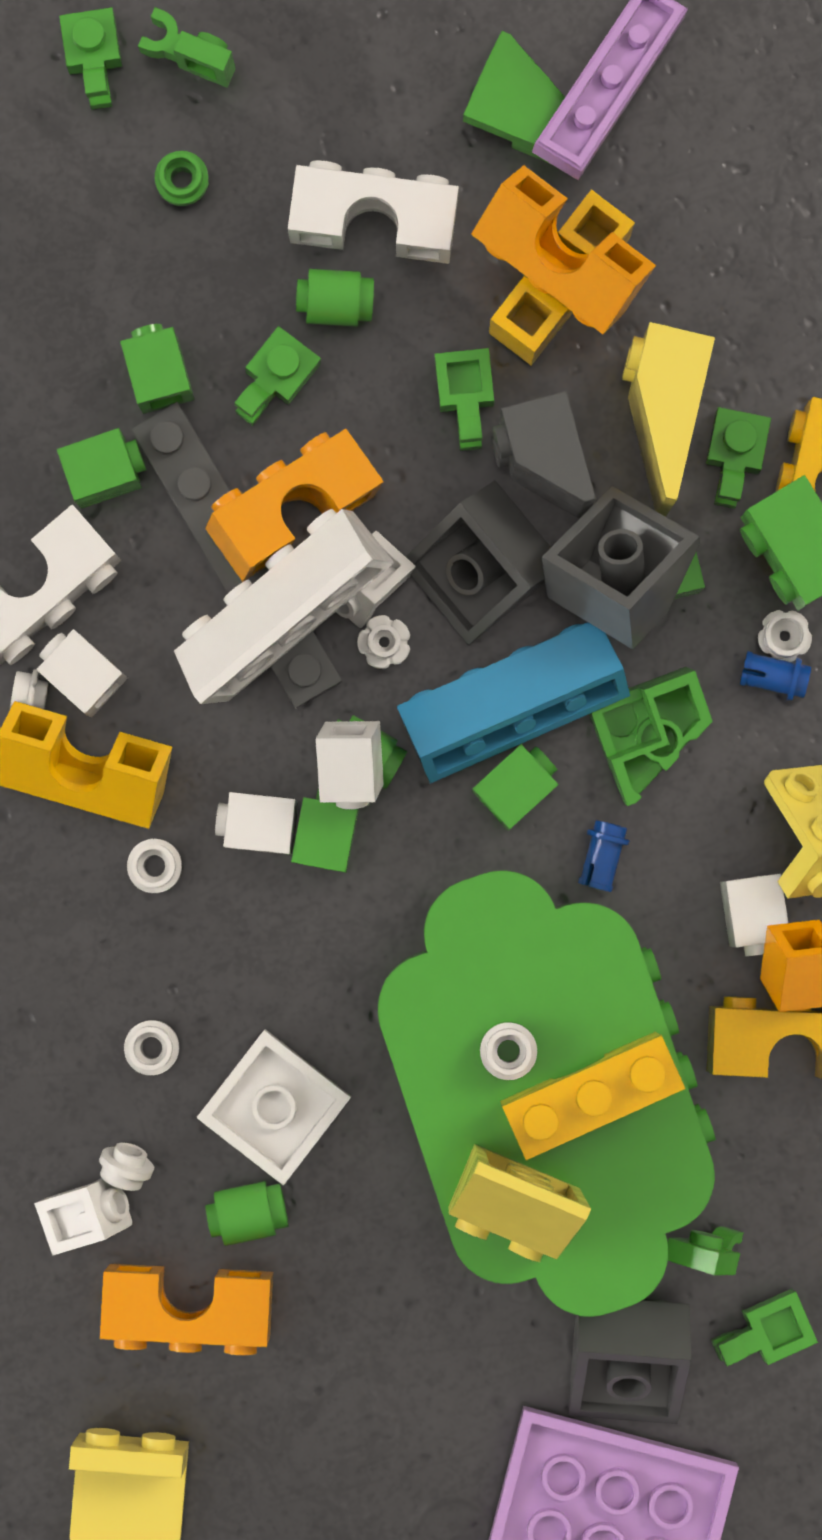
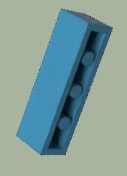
(513, 700)

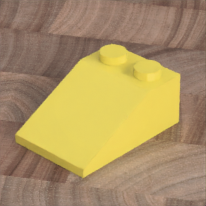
(664, 398)
(518, 1204)

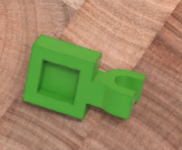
(91, 49)
(199, 55)
(279, 370)
(465, 386)
(737, 447)
(707, 1251)
(774, 1329)

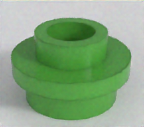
(181, 162)

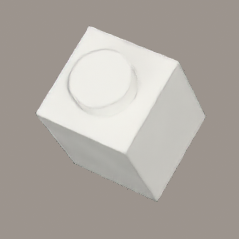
(80, 672)
(349, 763)
(257, 823)
(750, 908)

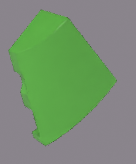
(513, 97)
(650, 729)

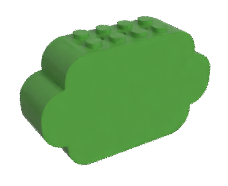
(581, 991)

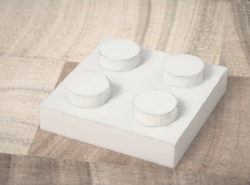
(274, 1107)

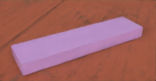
(608, 84)

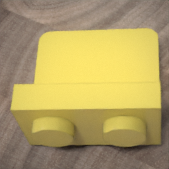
(800, 801)
(127, 1486)

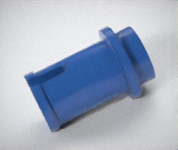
(778, 677)
(603, 855)

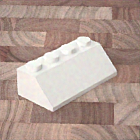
(280, 607)

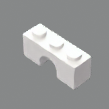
(331, 198)
(75, 562)

